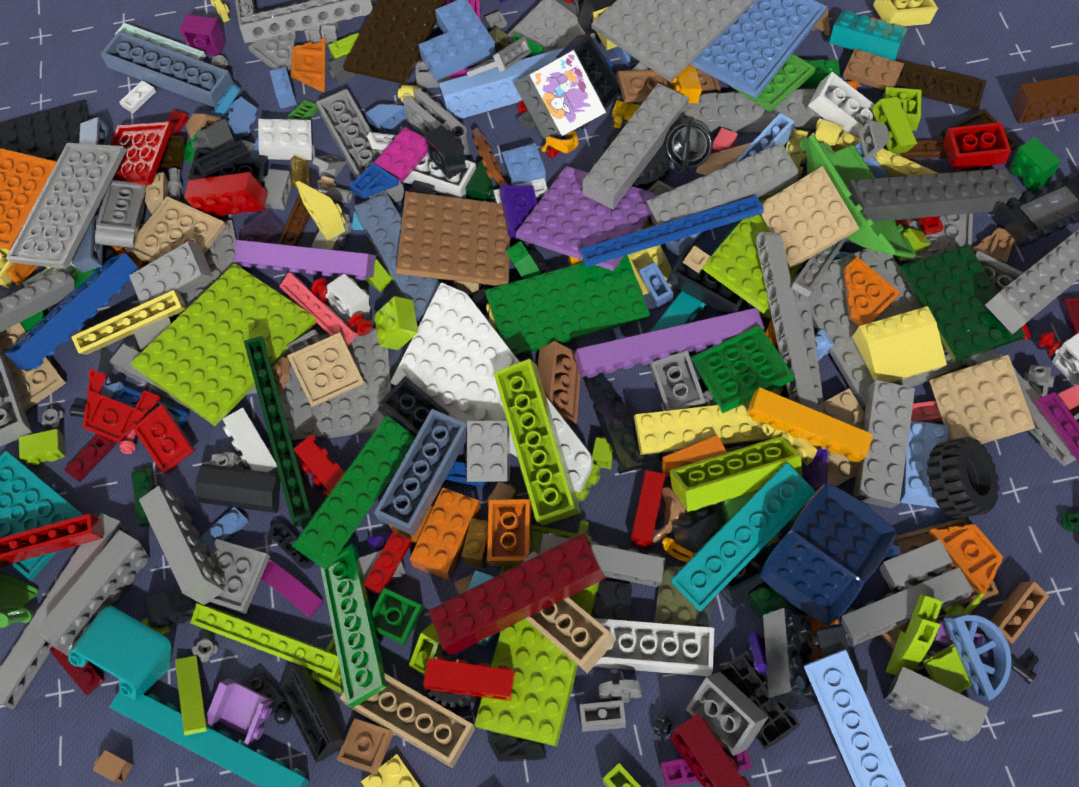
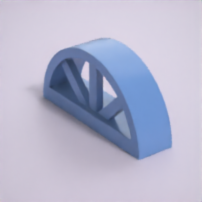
(969, 654)

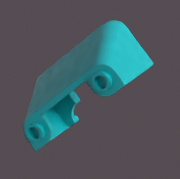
(124, 650)

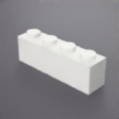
(249, 442)

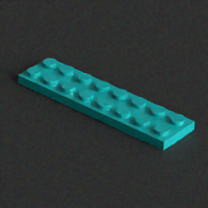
(742, 537)

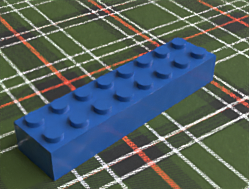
(72, 313)

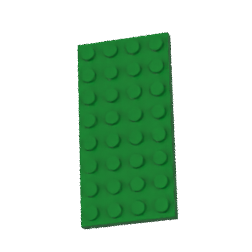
(566, 305)

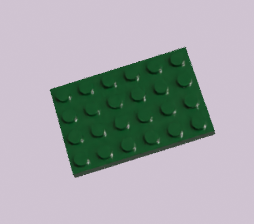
(956, 294)

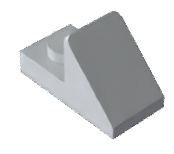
(329, 165)

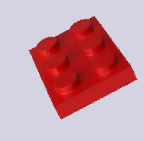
(163, 439)

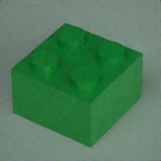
(1034, 164)
(395, 616)

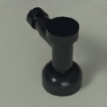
(1026, 671)

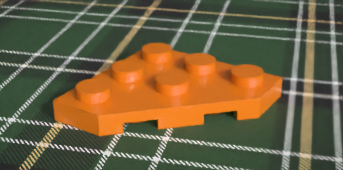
(866, 292)

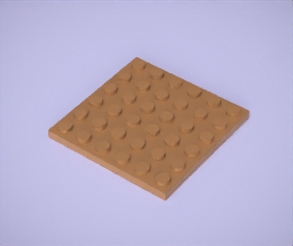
(453, 239)

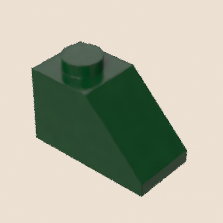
(479, 185)

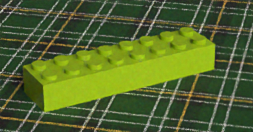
(536, 443)

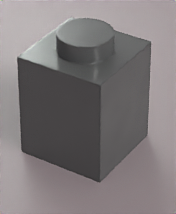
(337, 71)

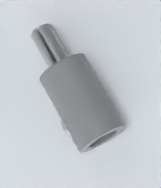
(337, 194)

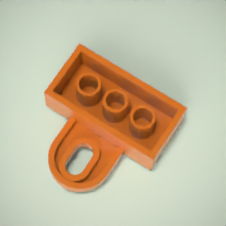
(442, 533)

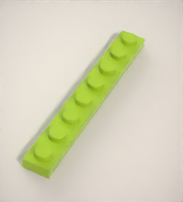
(266, 640)

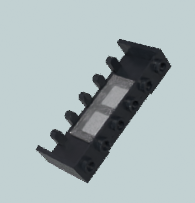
(1041, 213)

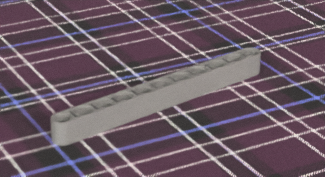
(786, 318)

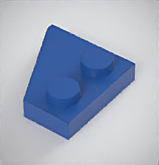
(373, 181)

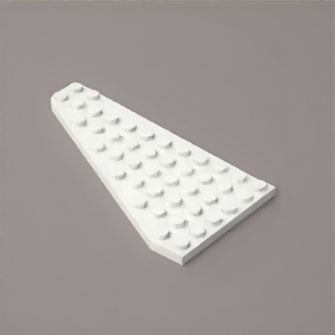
(455, 366)

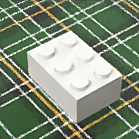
(284, 138)

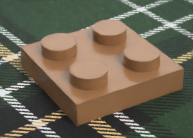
(365, 746)

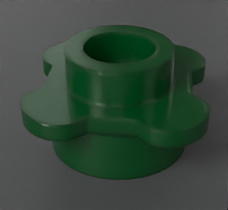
(1067, 524)

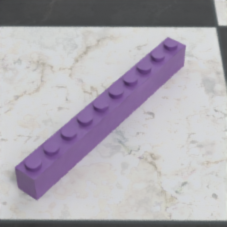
(663, 343)

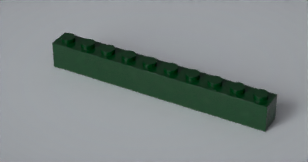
(278, 431)

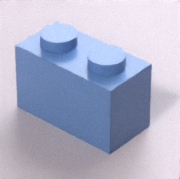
(283, 87)

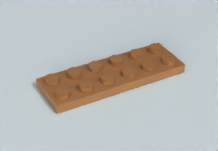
(639, 84)

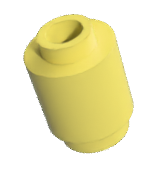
(407, 90)

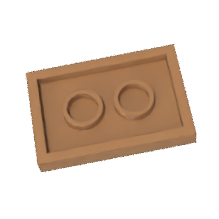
(873, 70)

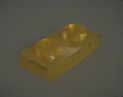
(299, 171)

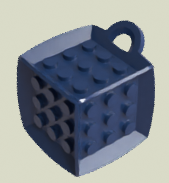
(829, 554)

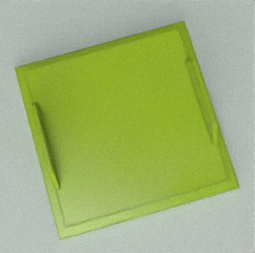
(947, 669)

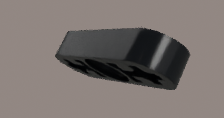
(293, 554)

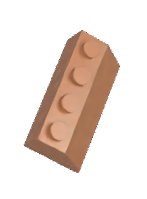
(560, 379)

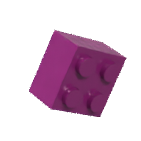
(203, 34)

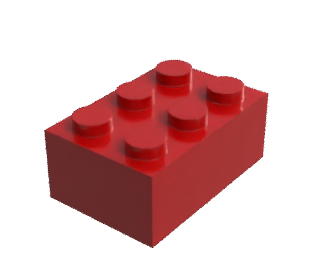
(977, 146)

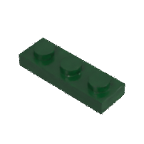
(142, 484)

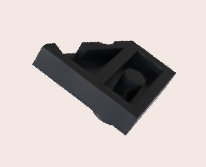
(512, 749)

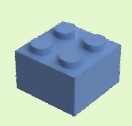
(523, 164)

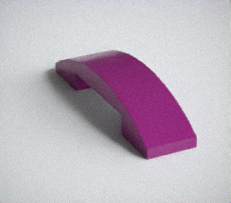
(291, 589)
(679, 773)

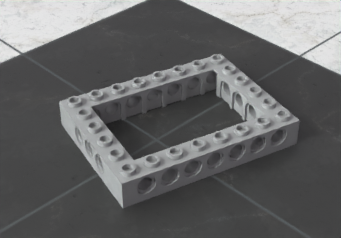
(250, 21)

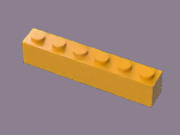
(809, 425)

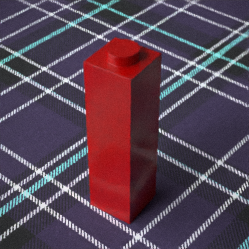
(648, 509)

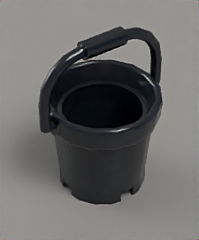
(689, 144)

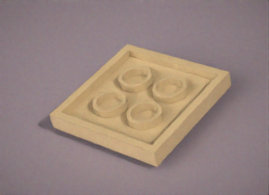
(325, 370)

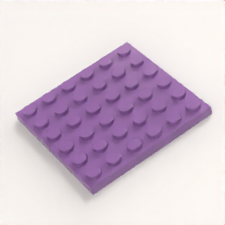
(571, 221)

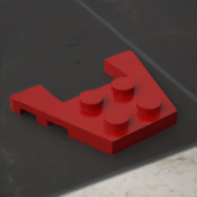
(112, 417)

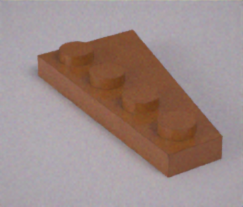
(488, 158)

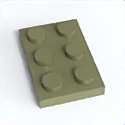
(672, 605)

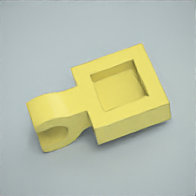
(221, 8)

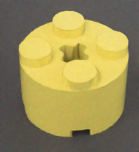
(828, 132)

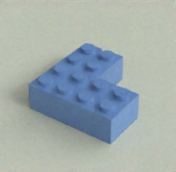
(461, 45)

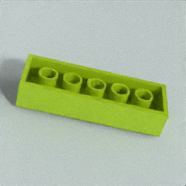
(732, 473)

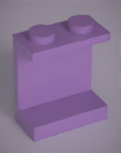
(240, 709)

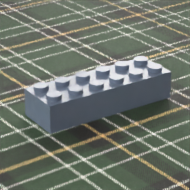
(422, 472)

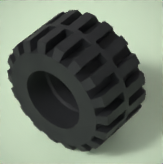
(451, 701)

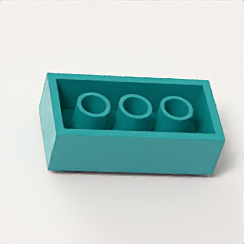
(868, 35)

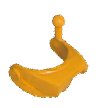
(564, 146)
(669, 545)

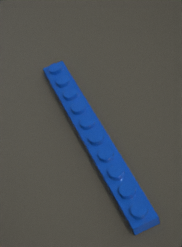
(671, 231)

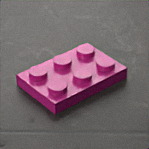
(403, 154)

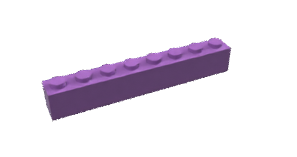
(304, 258)

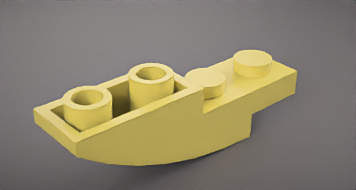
(802, 446)

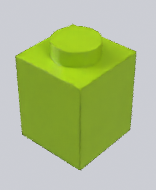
(602, 453)

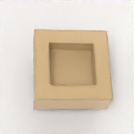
(696, 259)

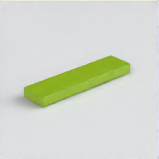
(190, 695)

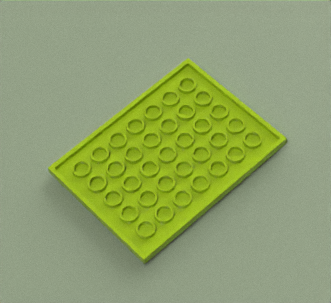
(204, 351)

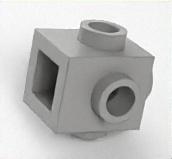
(1040, 379)
(227, 459)

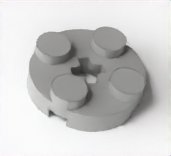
(621, 691)

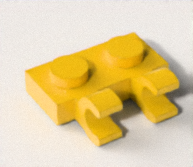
(623, 111)

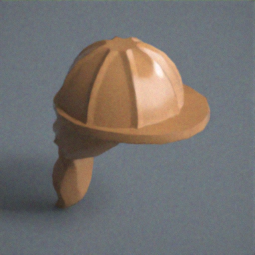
(673, 511)

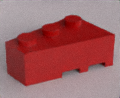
(318, 464)

